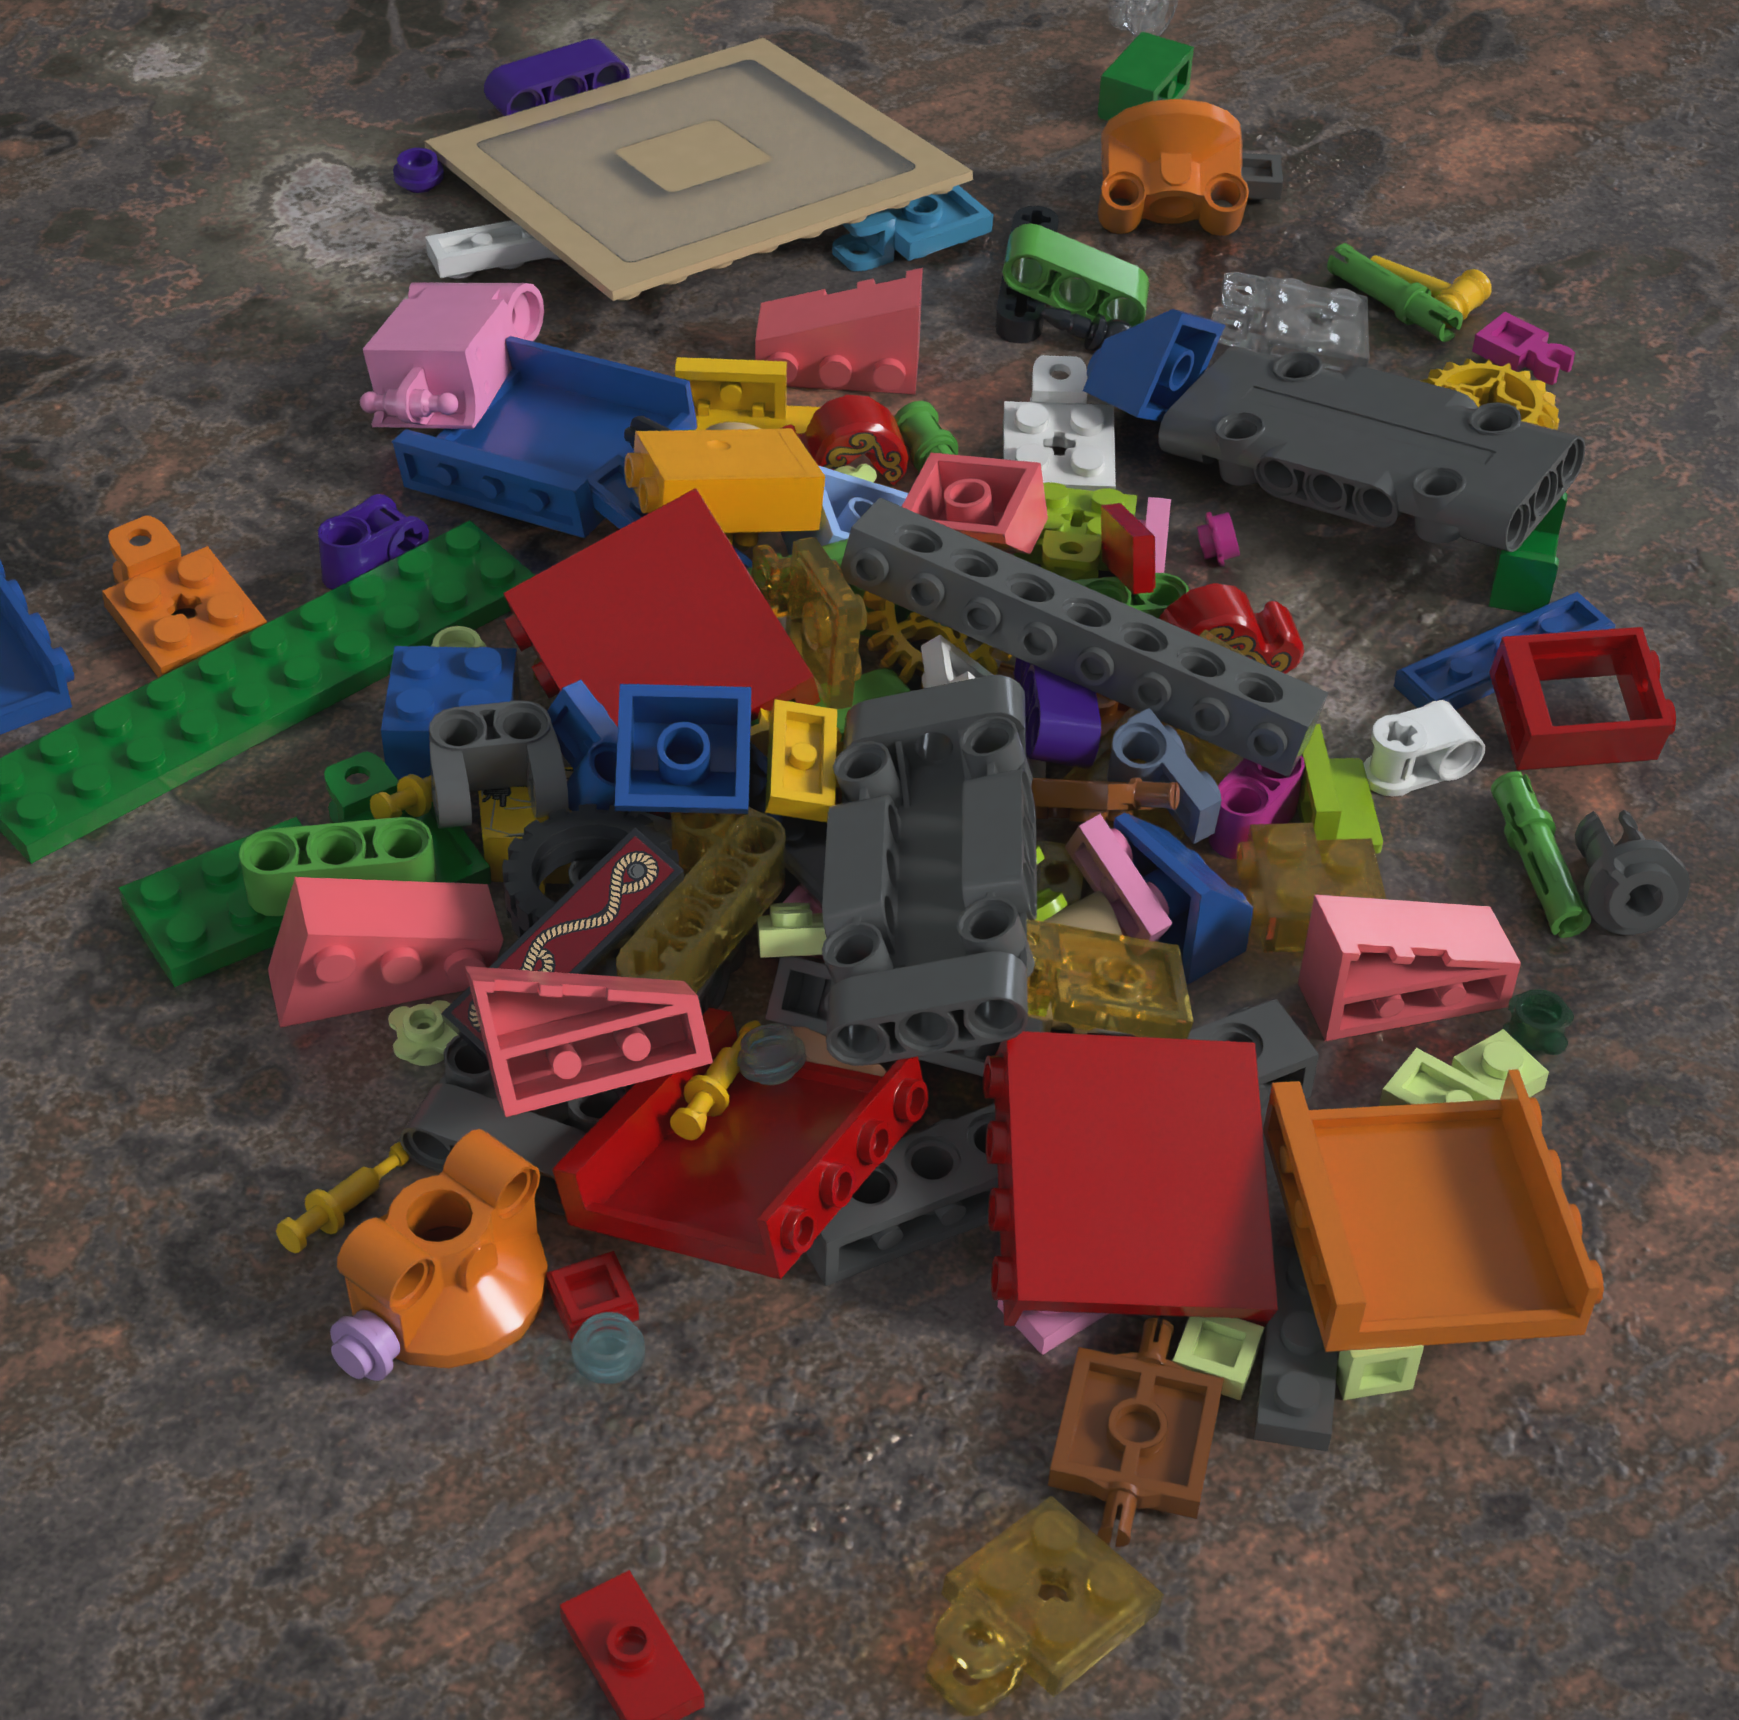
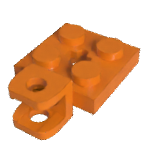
(157, 582)

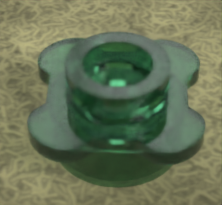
(1539, 1021)

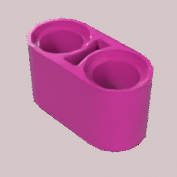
(1251, 797)

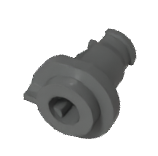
(1629, 883)

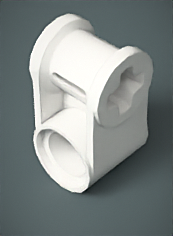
(1421, 749)

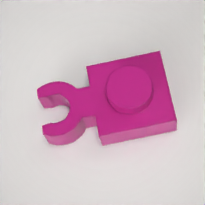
(1522, 345)

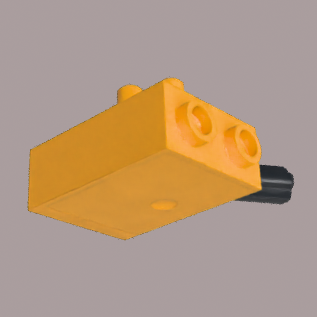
(744, 475)

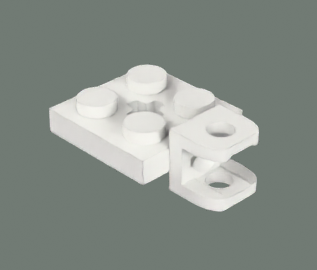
(1062, 419)

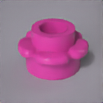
(1218, 538)

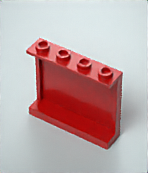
(657, 609)
(757, 1175)
(1129, 1177)

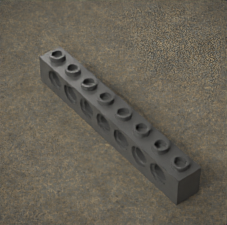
(1083, 636)
(941, 1178)

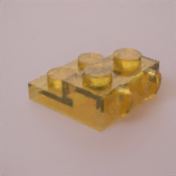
(1291, 867)

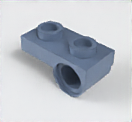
(1166, 761)

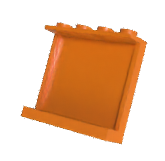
(1431, 1221)

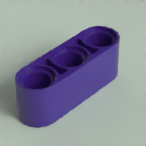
(553, 76)
(1059, 718)

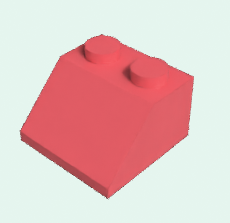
(983, 498)

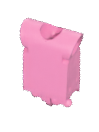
(447, 352)

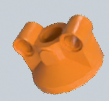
(1172, 166)
(454, 1258)

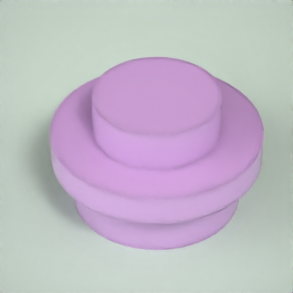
(364, 1345)

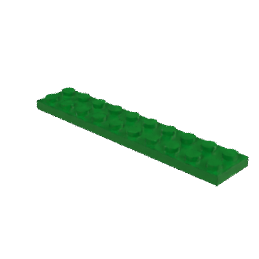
(247, 690)

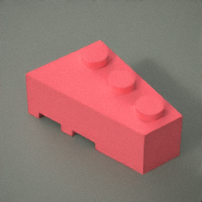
(847, 338)
(377, 944)
(1402, 963)
(582, 1033)

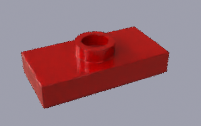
(631, 1652)

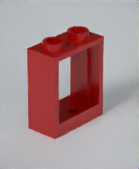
(1581, 654)

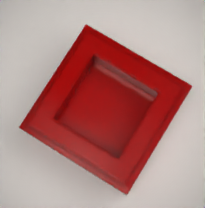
(591, 1289)

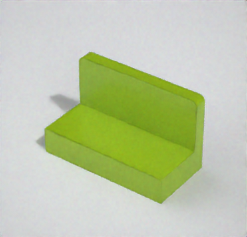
(1336, 796)

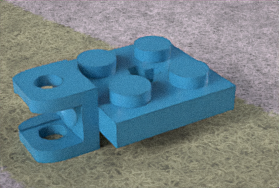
(914, 230)

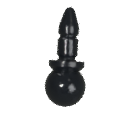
(1083, 327)

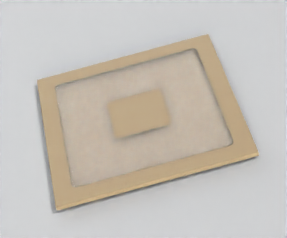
(694, 166)

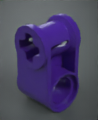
(366, 539)

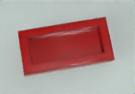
(1128, 548)

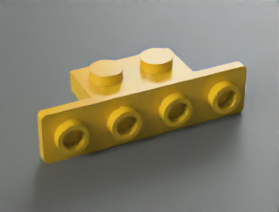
(741, 392)

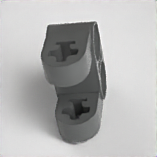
(494, 750)

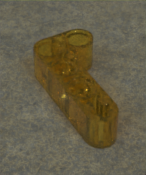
(730, 880)

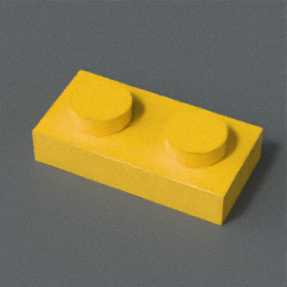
(801, 760)

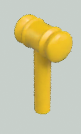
(1463, 295)

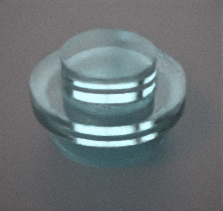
(771, 1054)
(608, 1348)

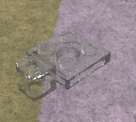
(1284, 319)

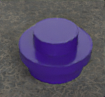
(418, 170)

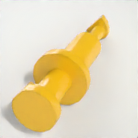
(412, 795)
(708, 1092)
(328, 1208)

